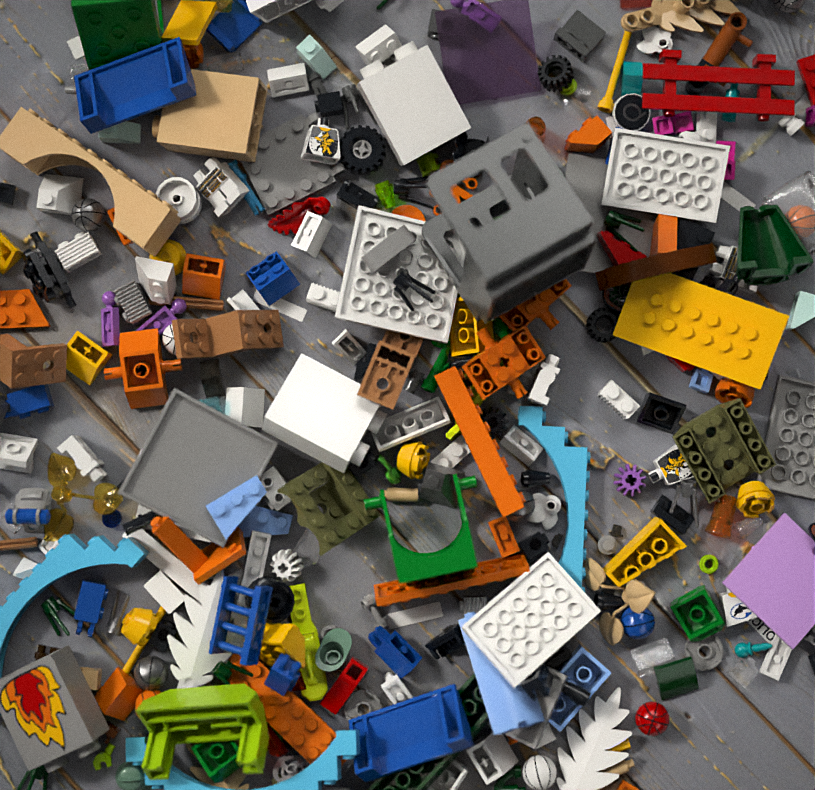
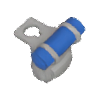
(31, 507)

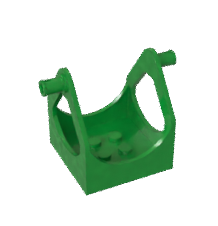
(117, 28)
(454, 557)

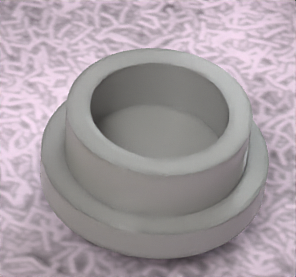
(607, 544)

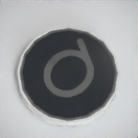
(629, 112)

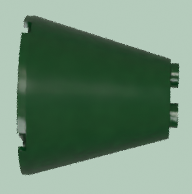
(768, 247)

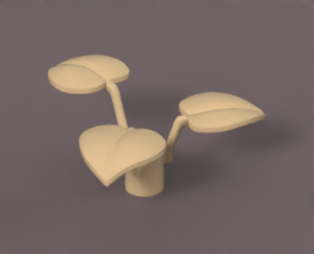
(634, 595)

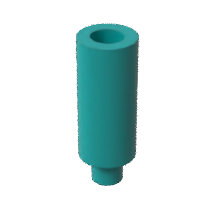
(732, 92)

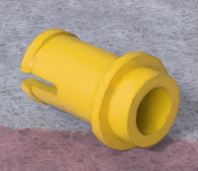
(622, 746)

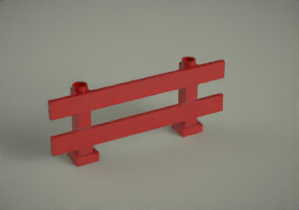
(763, 77)

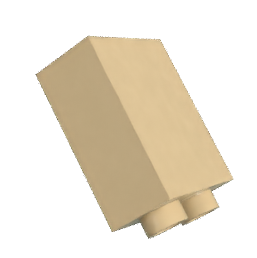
(218, 121)

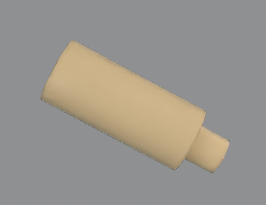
(401, 494)
(620, 768)

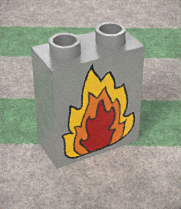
(51, 711)

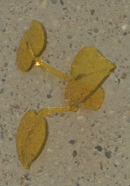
(60, 471)

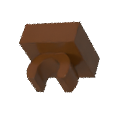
(112, 733)

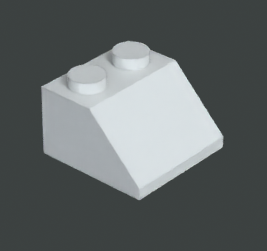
(157, 279)

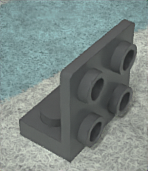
(579, 35)

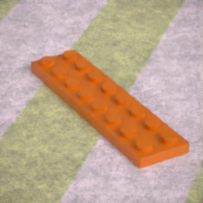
(487, 571)
(287, 713)

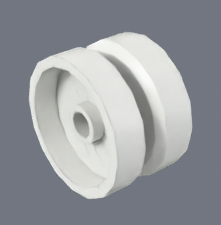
(181, 190)

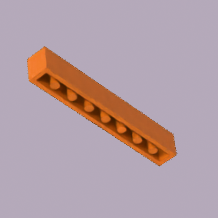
(479, 441)

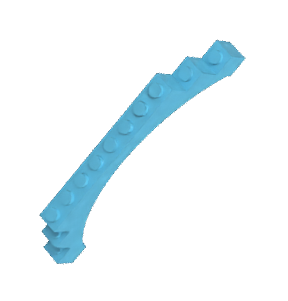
(573, 474)
(66, 558)
(325, 768)

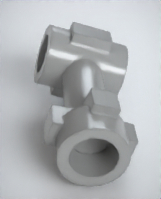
(369, 602)

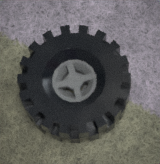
(362, 140)

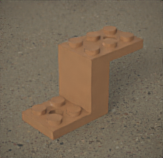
(227, 334)
(392, 362)
(24, 365)

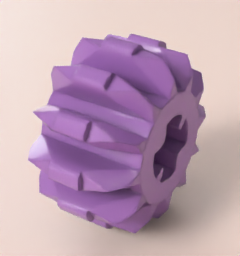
(633, 474)

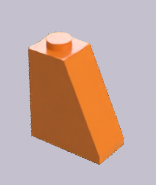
(664, 235)

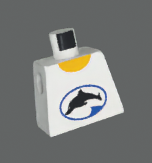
(733, 610)

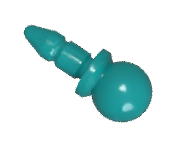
(743, 650)

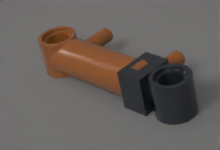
(720, 47)

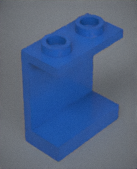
(234, 27)

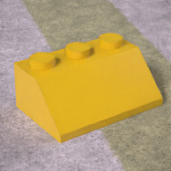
(463, 331)
(282, 639)

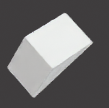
(349, 347)

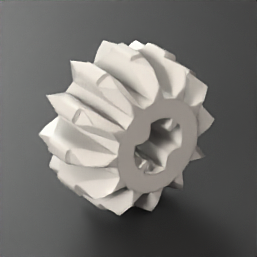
(287, 565)

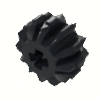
(499, 421)

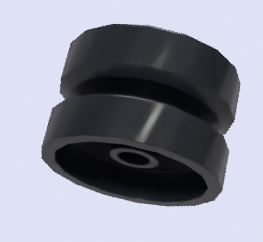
(281, 600)

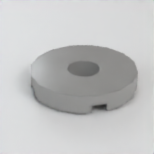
(709, 661)
(361, 697)

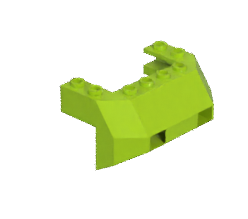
(201, 717)

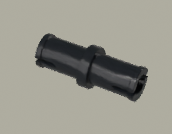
(140, 522)

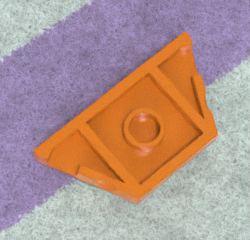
(20, 310)

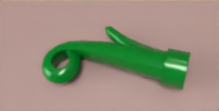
(440, 365)

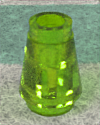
(385, 193)

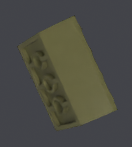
(733, 439)

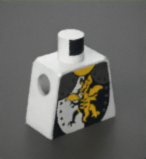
(322, 144)
(670, 467)

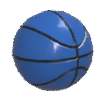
(637, 624)

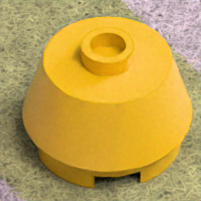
(172, 253)
(413, 459)
(755, 499)
(138, 625)

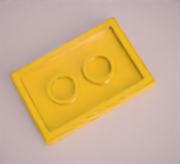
(190, 21)

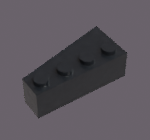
(691, 235)

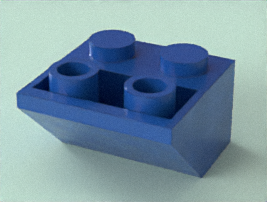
(272, 278)

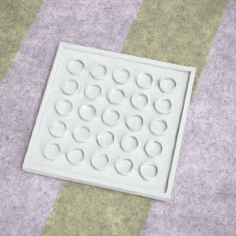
(371, 297)

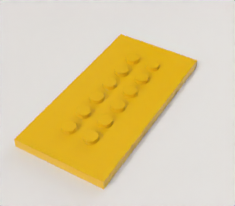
(702, 327)

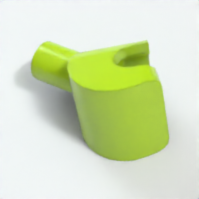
(104, 756)

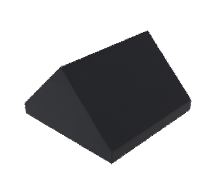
(661, 412)

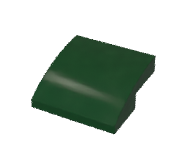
(676, 678)

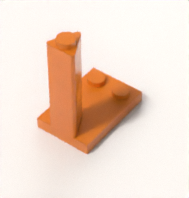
(202, 562)

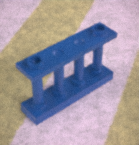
(256, 622)

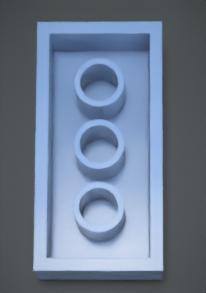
(583, 671)

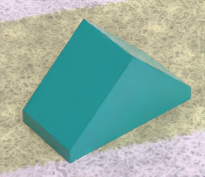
(631, 78)

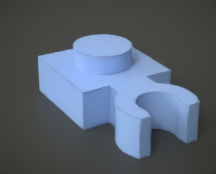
(701, 380)

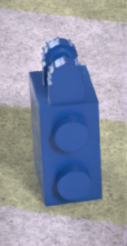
(28, 401)
(89, 604)
(394, 651)
(283, 674)

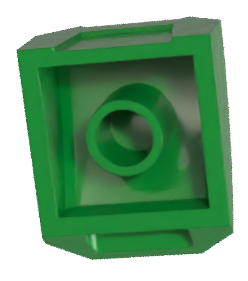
(697, 614)
(217, 758)

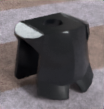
(467, 146)

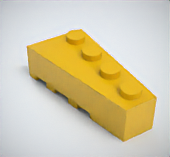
(643, 552)

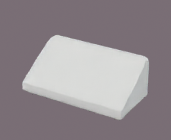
(521, 445)

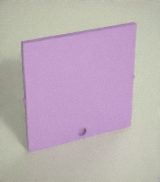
(779, 580)

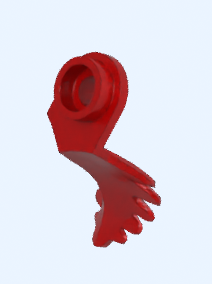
(293, 218)

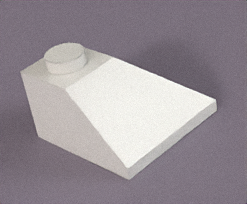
(59, 193)

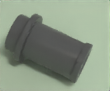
(316, 83)
(414, 381)

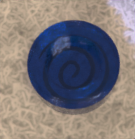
(112, 520)

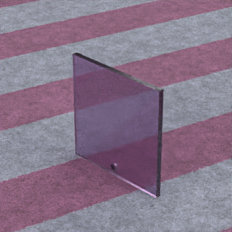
(488, 50)

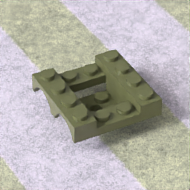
(339, 498)

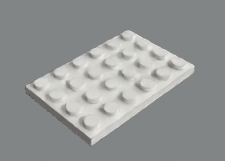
(665, 175)
(530, 620)

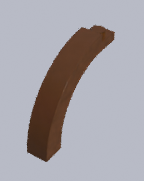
(655, 266)

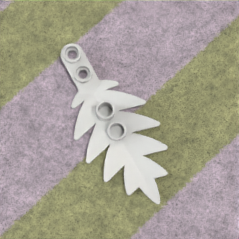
(194, 658)
(592, 752)

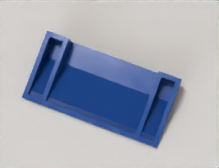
(134, 86)
(411, 733)

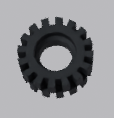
(555, 64)
(592, 328)

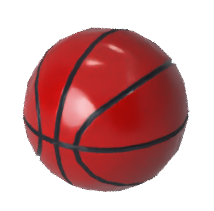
(652, 718)

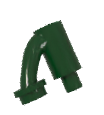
(500, 784)

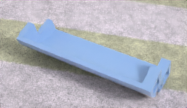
(506, 706)

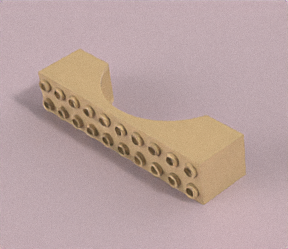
(138, 211)

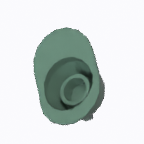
(333, 650)
(131, 777)

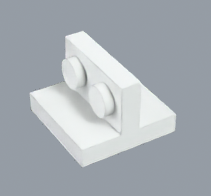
(17, 452)

